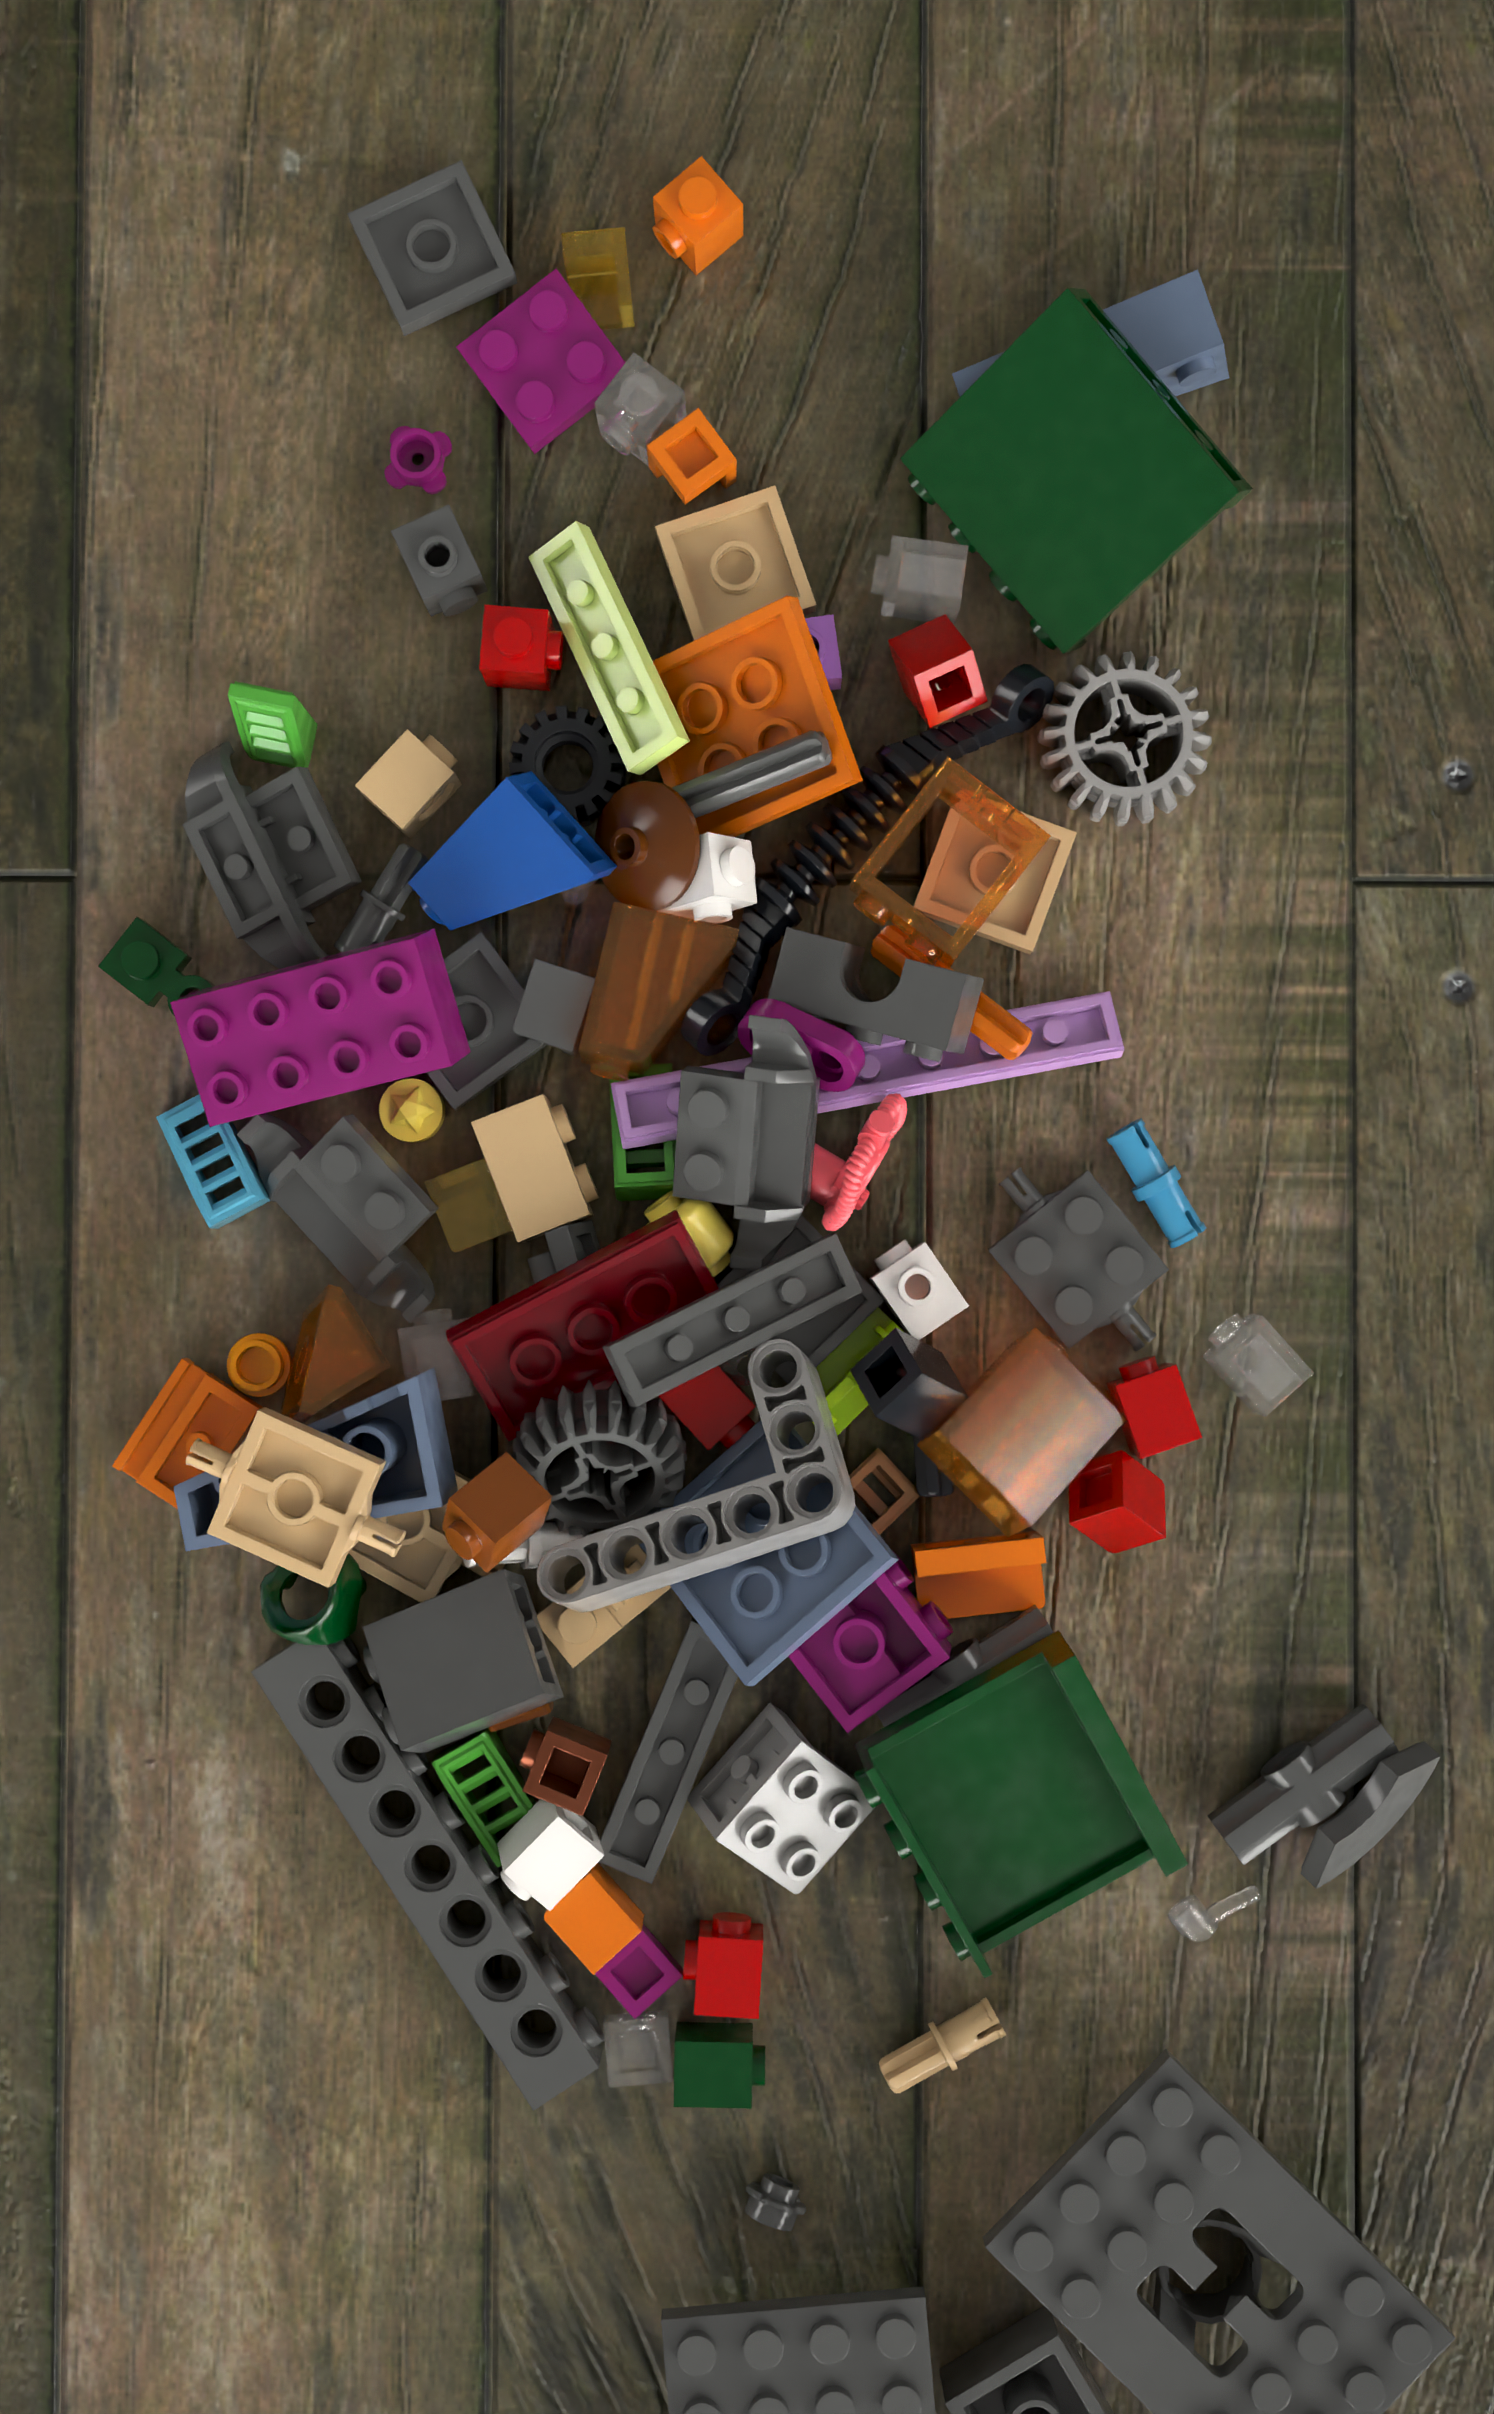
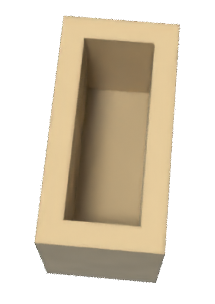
(534, 1167)

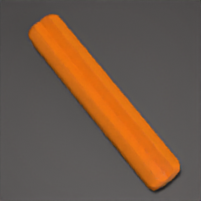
(990, 1022)

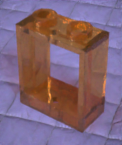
(987, 813)

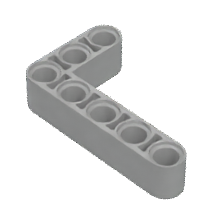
(725, 1510)

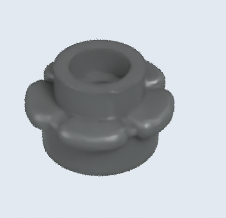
(774, 2202)

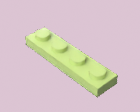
(608, 649)

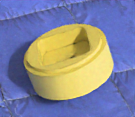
(412, 1110)

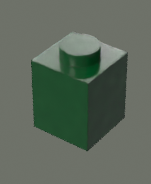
(716, 2065)

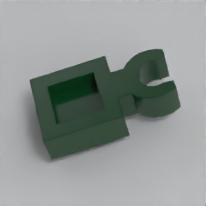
(151, 965)

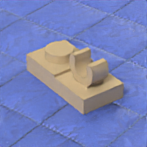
(581, 1633)

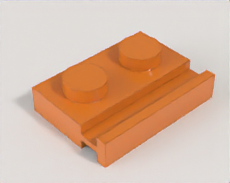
(186, 1408)

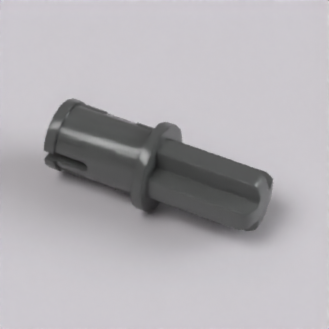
(382, 905)

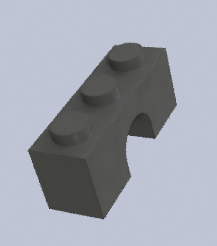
(927, 1008)

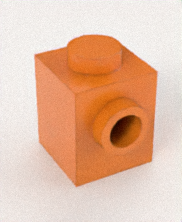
(697, 216)

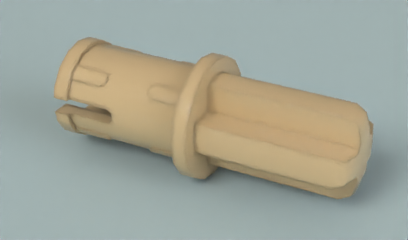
(941, 2046)

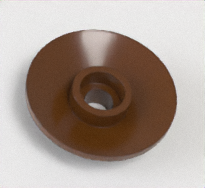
(664, 842)

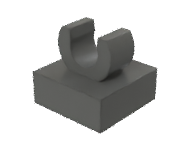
(566, 1247)

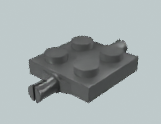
(1078, 1259)

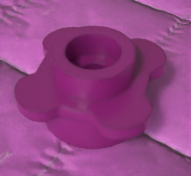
(408, 443)

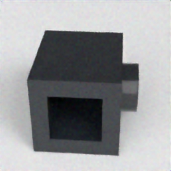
(909, 1384)

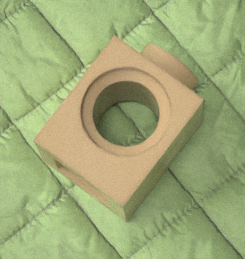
(411, 782)

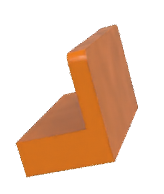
(981, 1574)

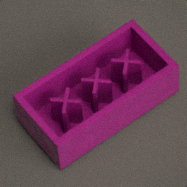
(321, 1028)

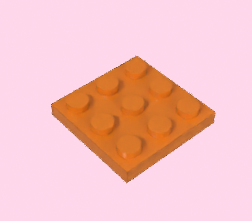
(747, 693)

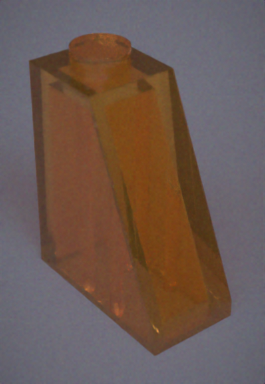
(645, 985)

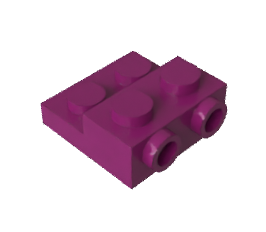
(874, 1648)

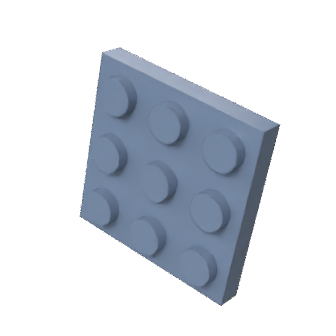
(779, 1599)

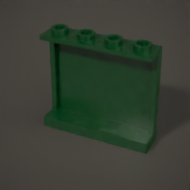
(1072, 471)
(1013, 1797)

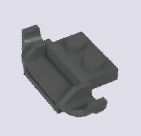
(266, 854)
(751, 1139)
(349, 1204)

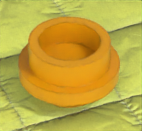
(259, 1364)

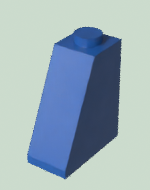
(508, 855)

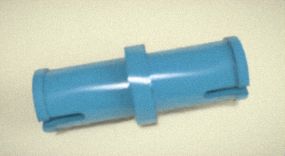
(1156, 1183)

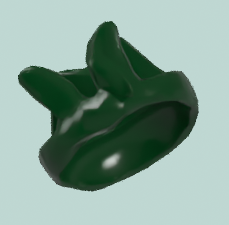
(332, 1623)

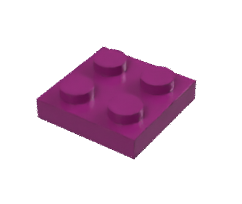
(543, 360)

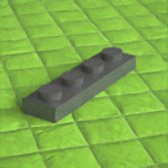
(732, 1320)
(668, 1757)

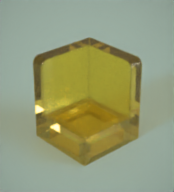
(600, 274)
(469, 1206)

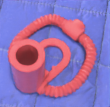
(842, 1183)

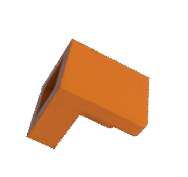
(692, 457)
(595, 1919)

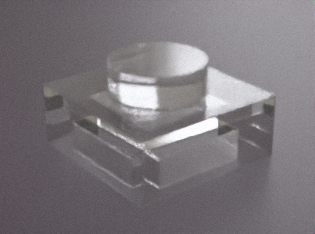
(638, 2048)

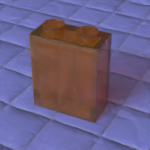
(1023, 1432)

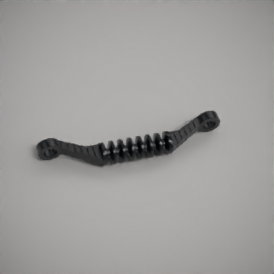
(907, 765)

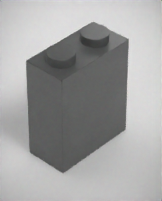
(460, 1662)

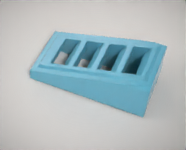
(214, 1212)

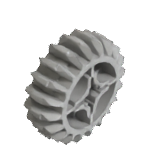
(1118, 712)

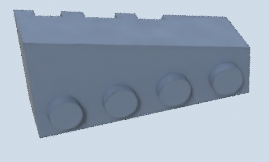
(1168, 328)
(397, 1425)

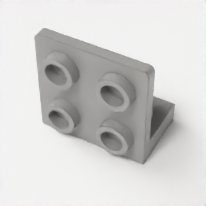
(779, 1801)

